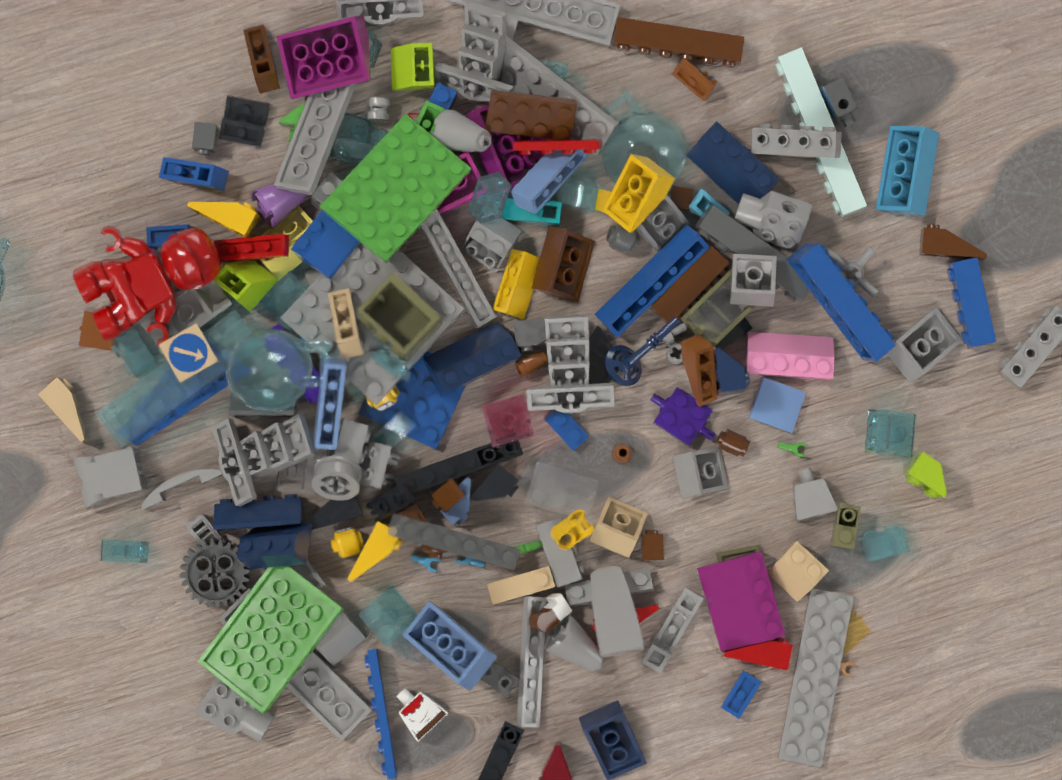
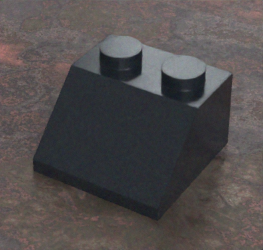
(496, 485)

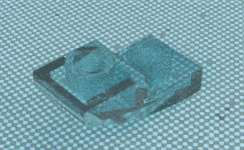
(385, 362)
(394, 430)

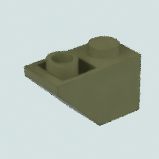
(845, 526)

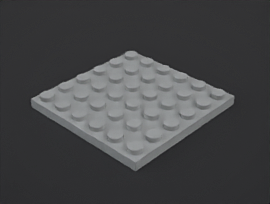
(363, 274)

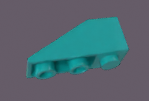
(547, 215)

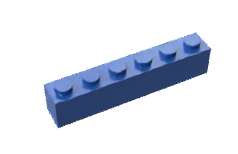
(652, 280)

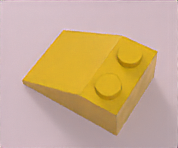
(637, 192)
(230, 215)
(376, 549)

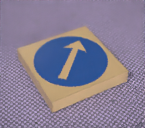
(188, 353)

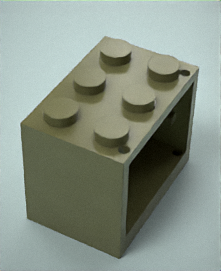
(399, 317)

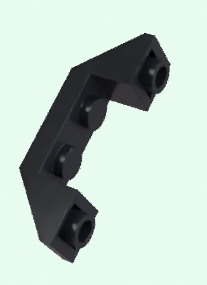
(502, 752)

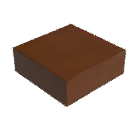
(681, 197)

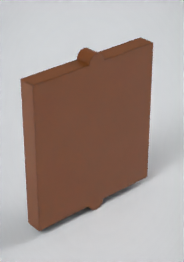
(90, 334)

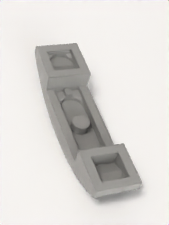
(156, 496)
(672, 630)

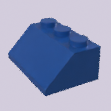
(325, 245)

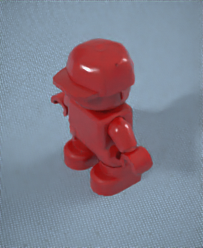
(145, 280)

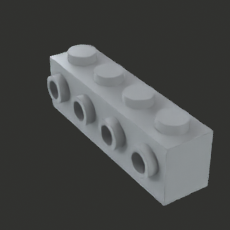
(796, 142)
(1034, 349)

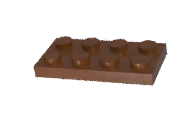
(530, 115)

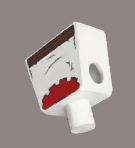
(420, 712)

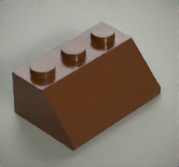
(563, 264)

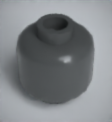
(621, 239)

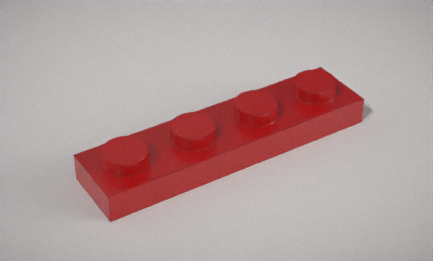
(548, 146)
(253, 248)

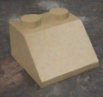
(618, 527)
(797, 571)

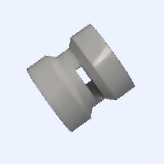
(378, 109)

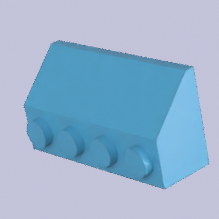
(907, 170)

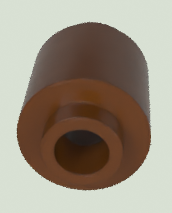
(733, 443)

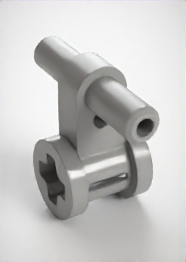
(671, 344)

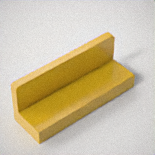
(516, 284)

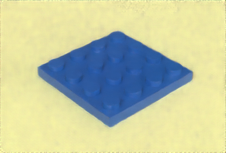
(421, 404)

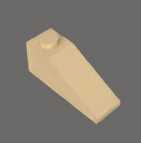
(345, 323)
(63, 403)
(521, 585)

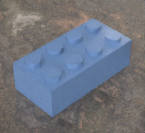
(449, 646)

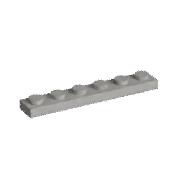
(457, 269)
(530, 666)

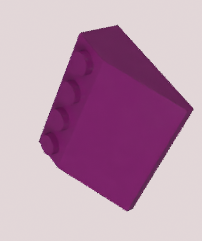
(325, 56)
(500, 153)
(741, 601)

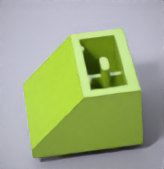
(412, 67)
(245, 282)
(928, 474)

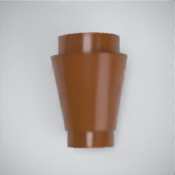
(529, 364)
(617, 458)

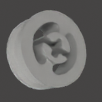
(347, 484)

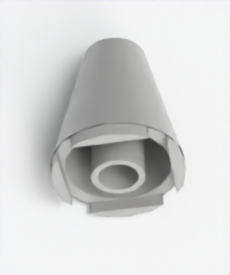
(460, 133)
(574, 645)

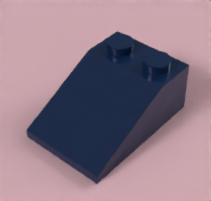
(612, 740)

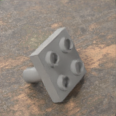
(375, 463)

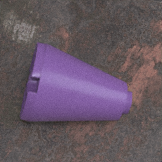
(275, 203)

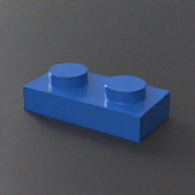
(566, 428)
(741, 694)

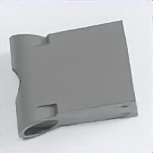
(110, 475)

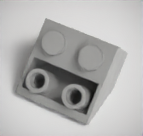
(491, 242)

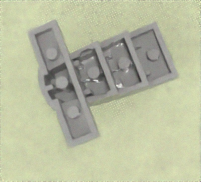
(379, 11)
(479, 56)
(569, 369)
(260, 453)
(612, 606)

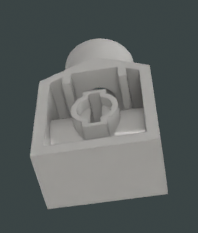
(774, 218)
(233, 713)

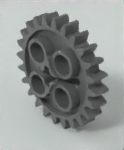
(195, 573)

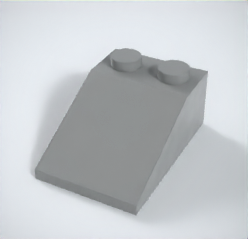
(662, 224)
(923, 345)

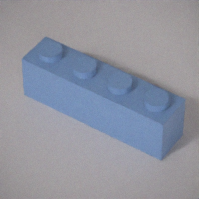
(545, 179)
(329, 403)

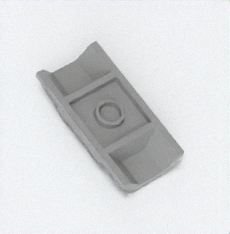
(192, 307)

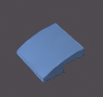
(777, 405)

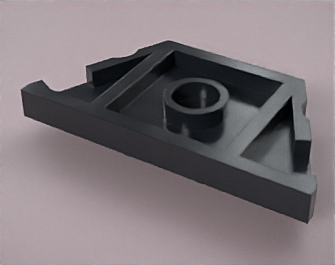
(597, 351)

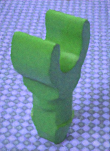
(792, 447)
(535, 545)

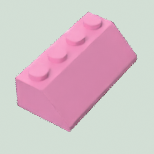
(790, 356)

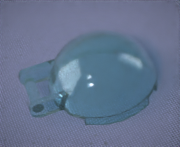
(642, 134)
(273, 369)

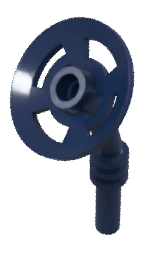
(633, 361)

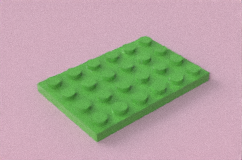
(395, 188)
(270, 636)

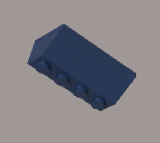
(731, 165)
(471, 358)
(258, 513)

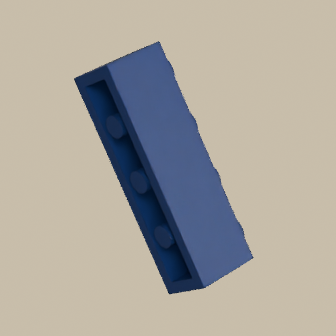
(972, 303)

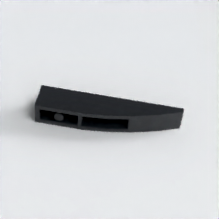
(458, 466)

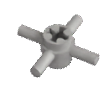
(858, 265)

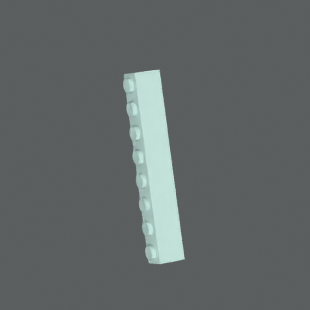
(813, 112)

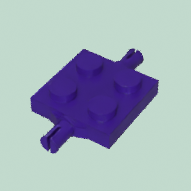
(682, 417)

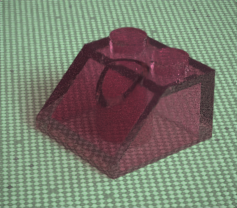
(508, 420)

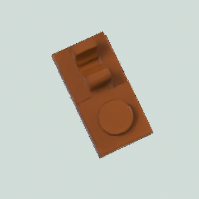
(693, 79)

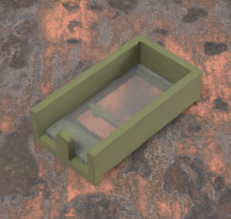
(713, 314)

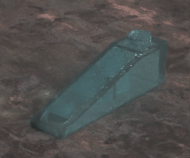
(355, 139)

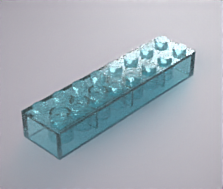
(160, 391)

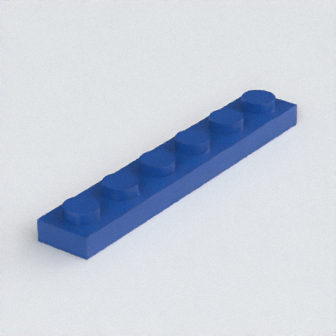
(382, 723)

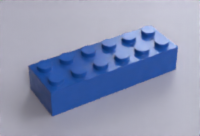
(841, 301)

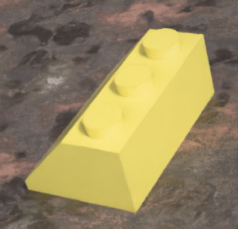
(294, 226)

